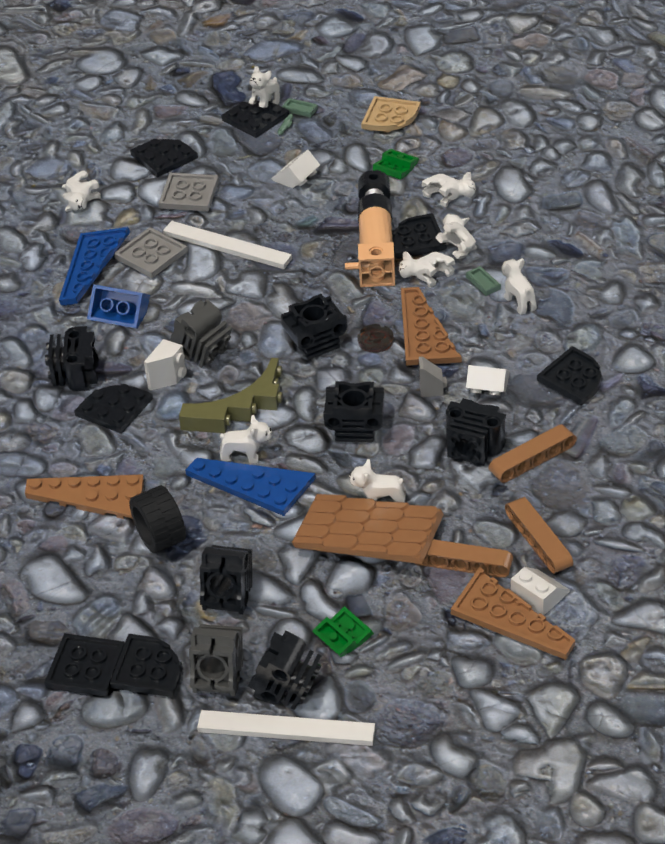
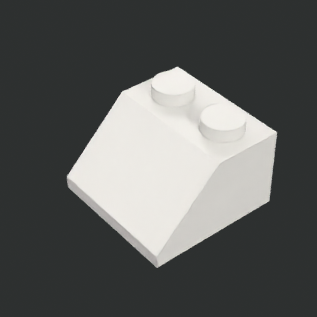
(297, 170)
(165, 365)
(488, 379)
(538, 589)

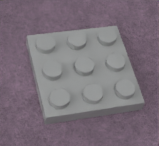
(188, 192)
(151, 252)

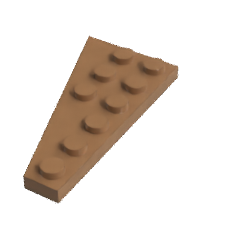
(505, 613)

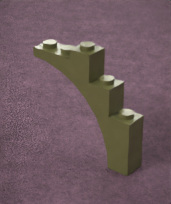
(218, 414)

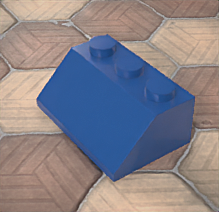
(117, 306)

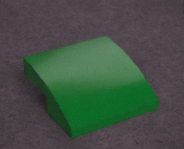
(396, 163)
(343, 632)

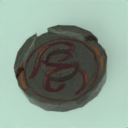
(375, 338)

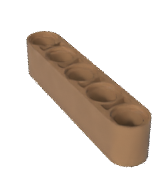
(532, 453)
(539, 535)
(468, 558)

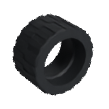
(157, 519)

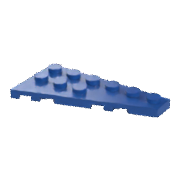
(88, 261)
(260, 485)

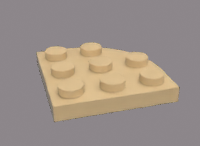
(390, 114)

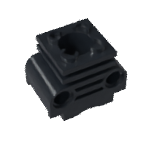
(315, 325)
(75, 359)
(354, 411)
(474, 431)
(225, 578)
(282, 670)

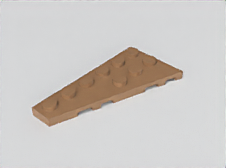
(423, 331)
(88, 493)

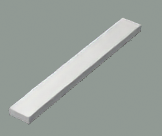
(228, 244)
(286, 727)

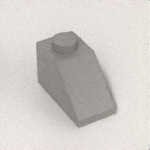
(431, 379)

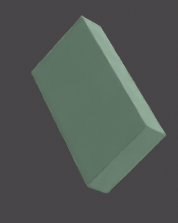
(300, 107)
(483, 281)

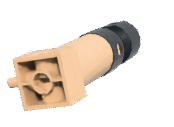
(375, 231)

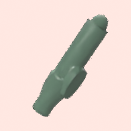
(286, 124)

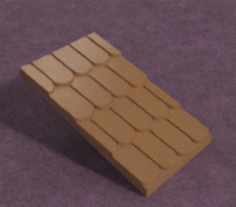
(368, 528)

